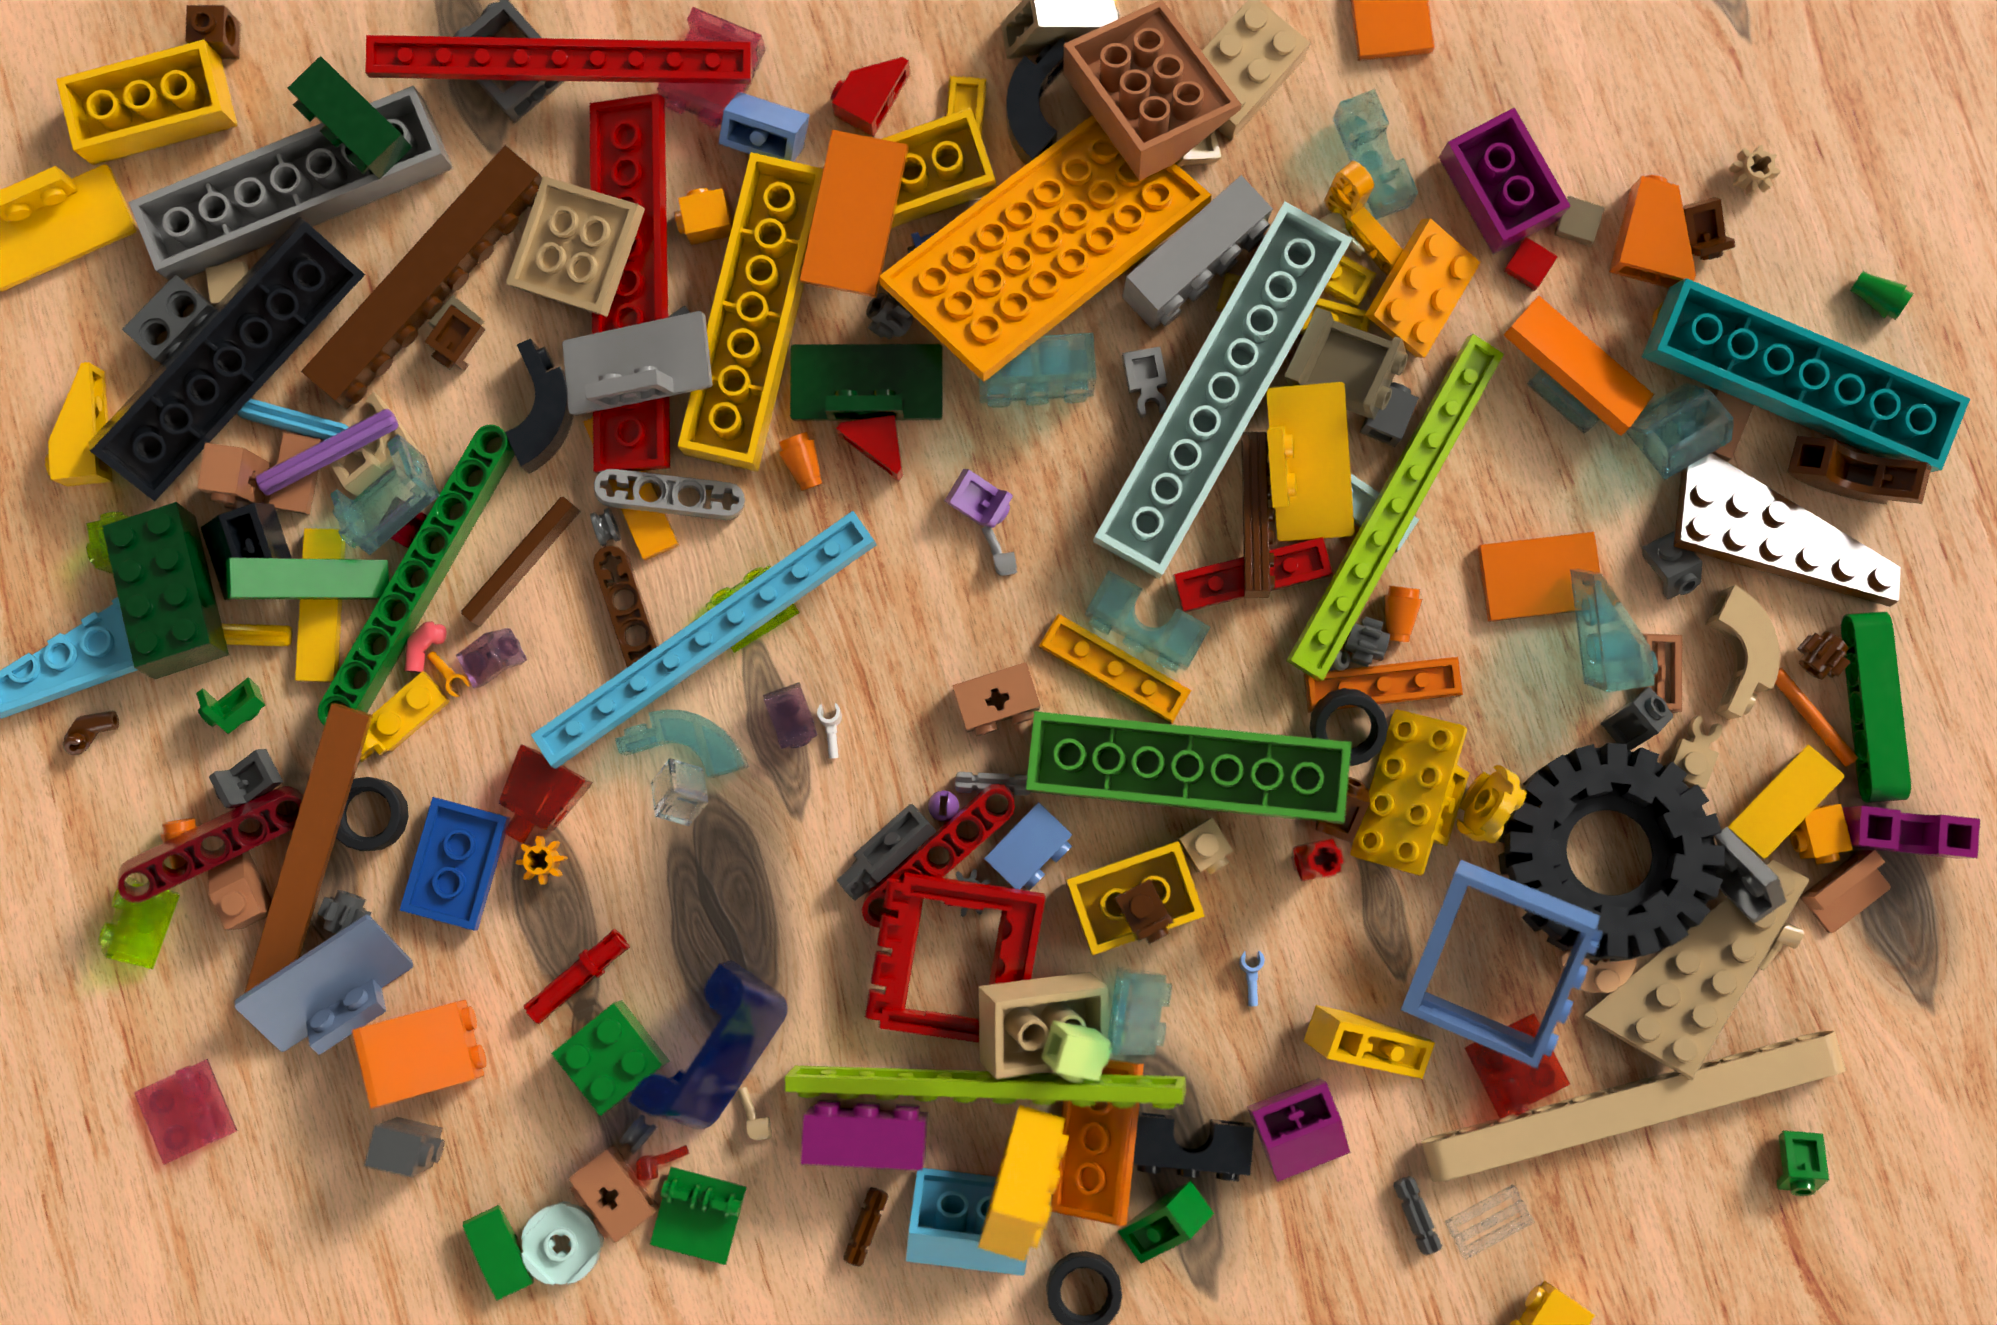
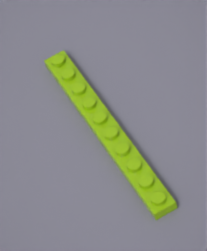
(1395, 508)
(969, 1085)

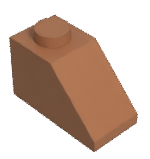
(238, 892)

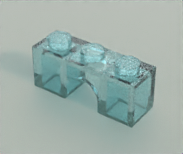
(1364, 135)
(1115, 610)

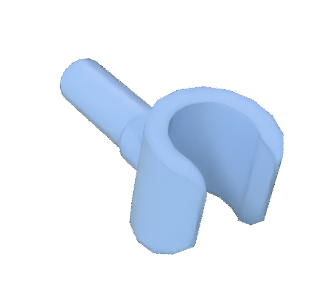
(1252, 977)

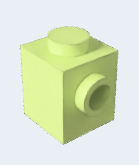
(1076, 1051)

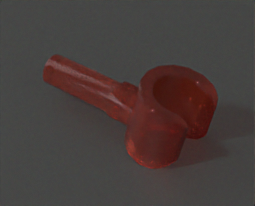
(648, 1164)

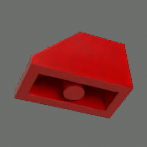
(869, 94)

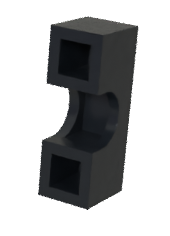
(1224, 1152)

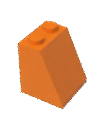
(419, 1053)

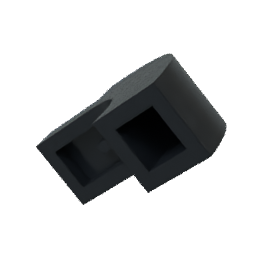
(1025, 123)
(549, 421)

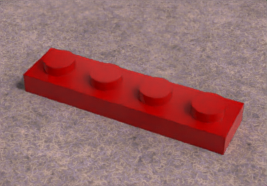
(1225, 580)

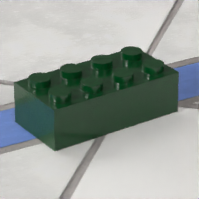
(165, 591)

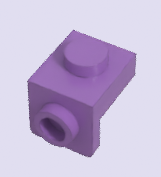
(979, 499)

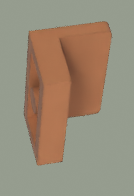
(1847, 890)

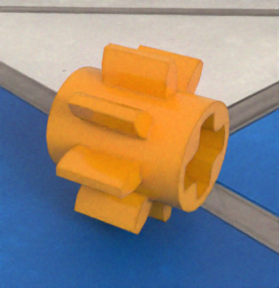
(552, 858)

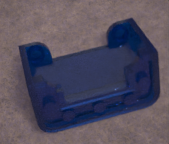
(749, 1022)

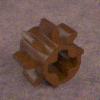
(1823, 655)

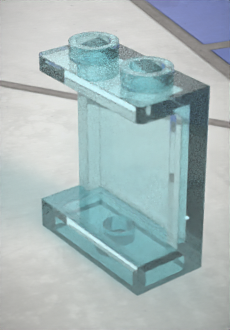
(388, 501)

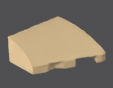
(371, 461)

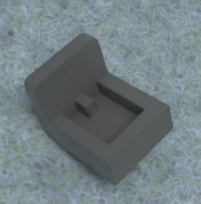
(1675, 566)
(246, 780)

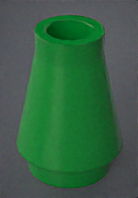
(1882, 295)

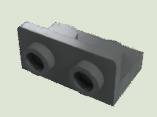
(1748, 879)

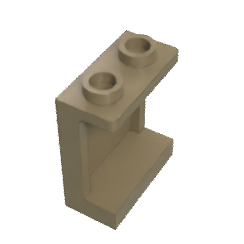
(1350, 356)

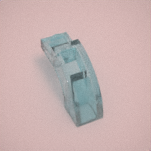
(707, 739)

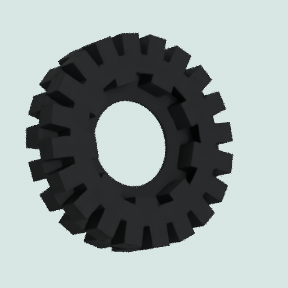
(1668, 812)

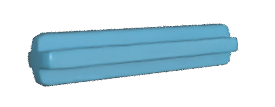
(290, 420)

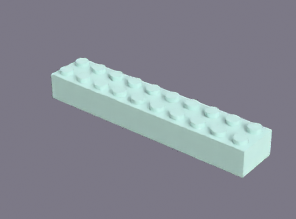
(1222, 390)

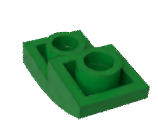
(497, 1252)

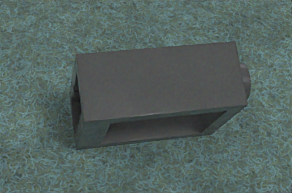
(524, 93)

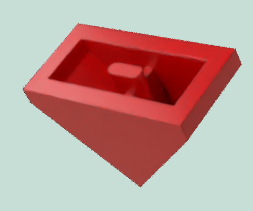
(876, 440)

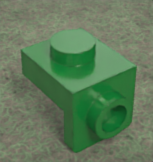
(234, 708)

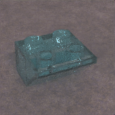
(1681, 428)

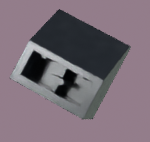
(244, 533)

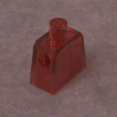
(539, 793)

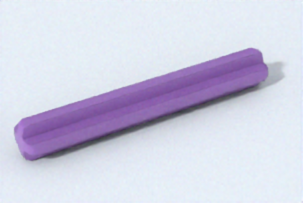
(327, 452)

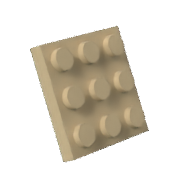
(575, 246)

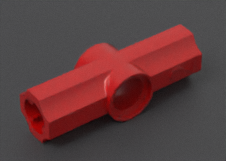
(1317, 859)

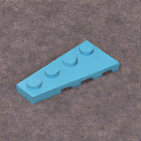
(69, 663)

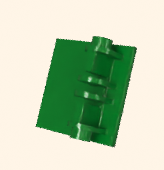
(698, 1215)

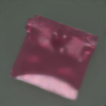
(185, 1111)

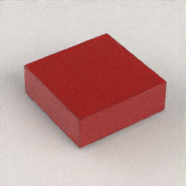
(1530, 263)

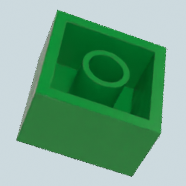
(610, 1057)

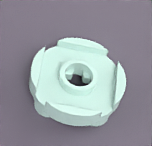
(539, 1243)

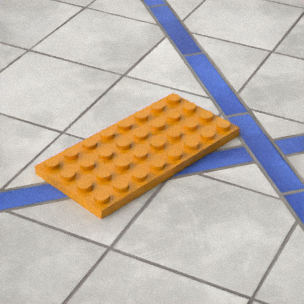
(1039, 247)

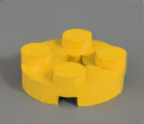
(1490, 804)

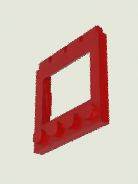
(1011, 961)

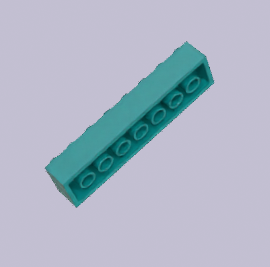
(1804, 376)

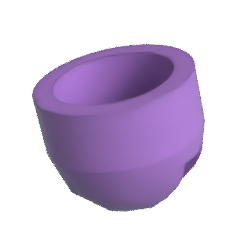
(952, 805)

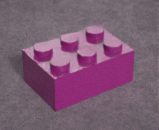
(1504, 180)
(864, 1136)

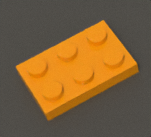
(1423, 288)

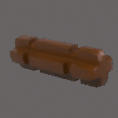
(865, 1227)

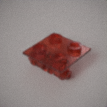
(1512, 1083)

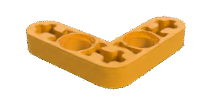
(1347, 197)

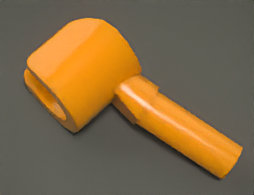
(447, 673)

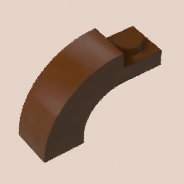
(1855, 475)

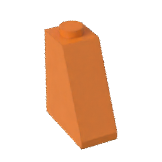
(1654, 235)

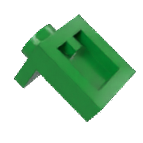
(1802, 1162)

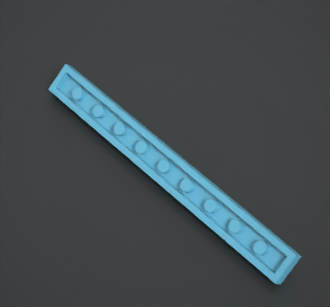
(703, 640)

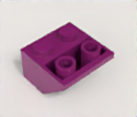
(1299, 1129)

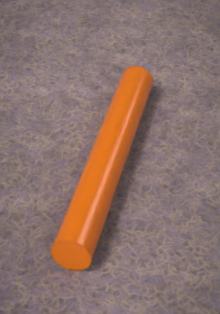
(1815, 718)

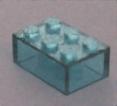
(1044, 371)

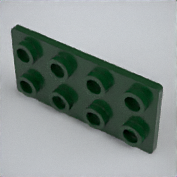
(866, 381)

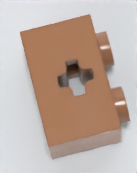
(230, 475)
(1010, 682)
(629, 1208)

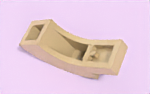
(1753, 646)

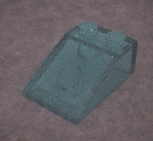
(1609, 641)
(1137, 1012)

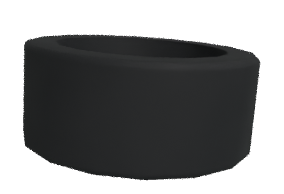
(1343, 697)
(397, 821)
(1077, 1261)

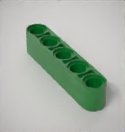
(1876, 707)

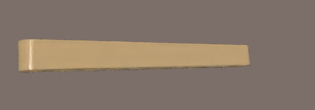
(1632, 1106)

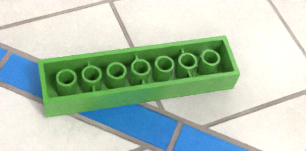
(1189, 767)

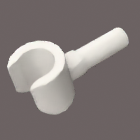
(831, 730)

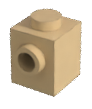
(1205, 847)

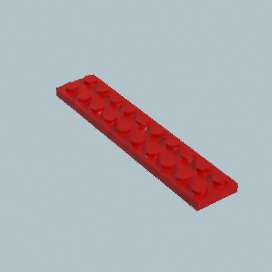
(631, 166)

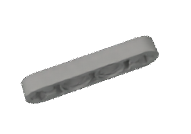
(670, 487)

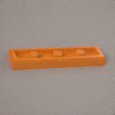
(1391, 682)

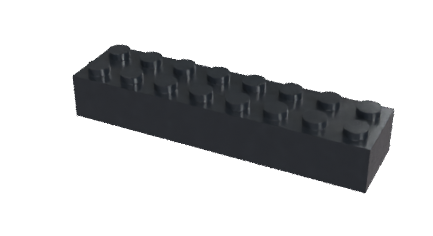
(225, 359)

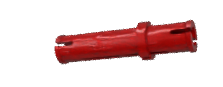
(588, 966)

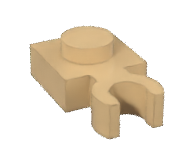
(1695, 755)

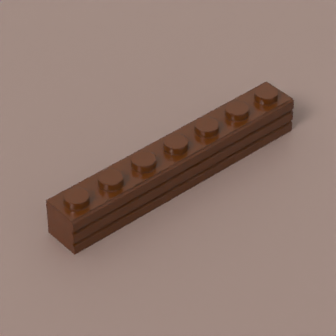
(1256, 516)

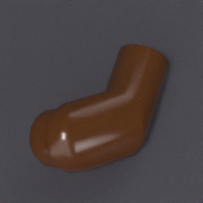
(86, 729)

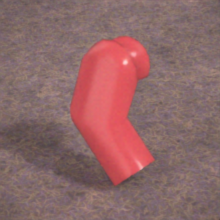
(419, 642)

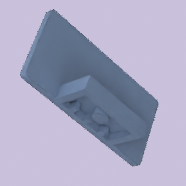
(327, 989)

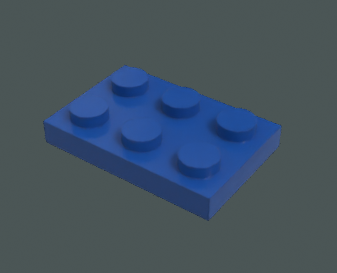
(454, 864)

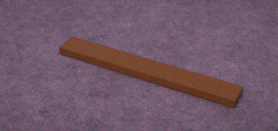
(311, 842)

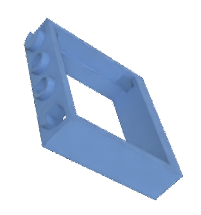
(1480, 1028)

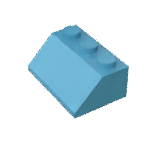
(949, 1221)

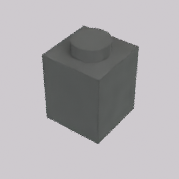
(1393, 420)

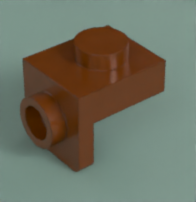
(1707, 229)

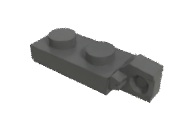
(886, 851)

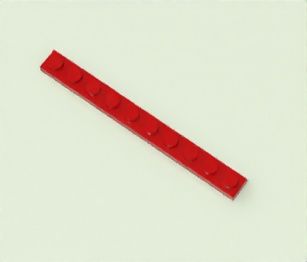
(558, 59)

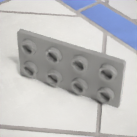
(637, 363)

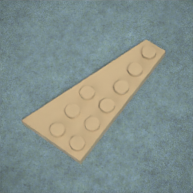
(1691, 988)

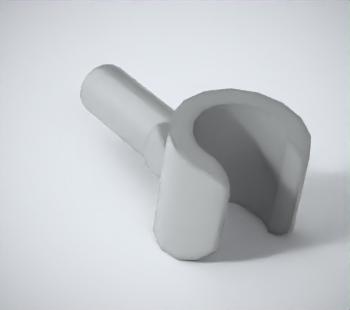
(1004, 562)

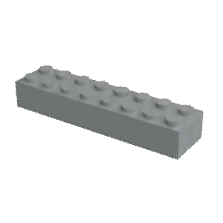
(266, 191)

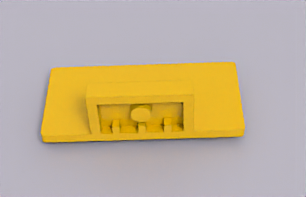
(57, 220)
(1310, 461)
(1413, 793)

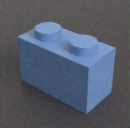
(763, 127)
(1029, 848)

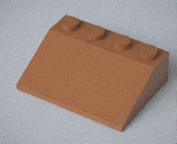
(1148, 87)

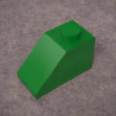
(1166, 1222)

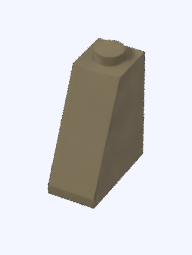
(1044, 22)

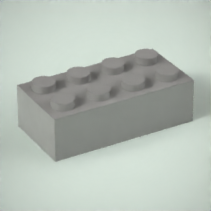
(1197, 253)

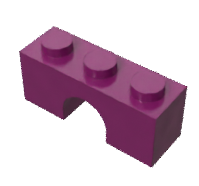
(1912, 833)

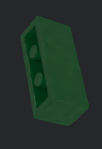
(348, 119)

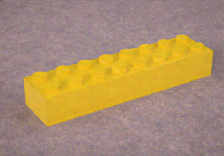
(753, 313)

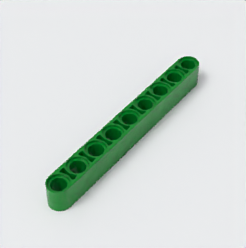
(416, 558)

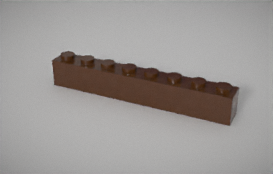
(425, 278)

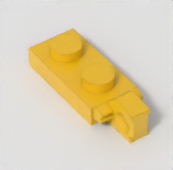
(403, 715)

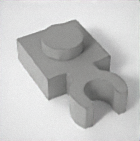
(1145, 374)

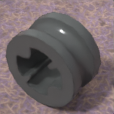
(605, 527)
(637, 1134)

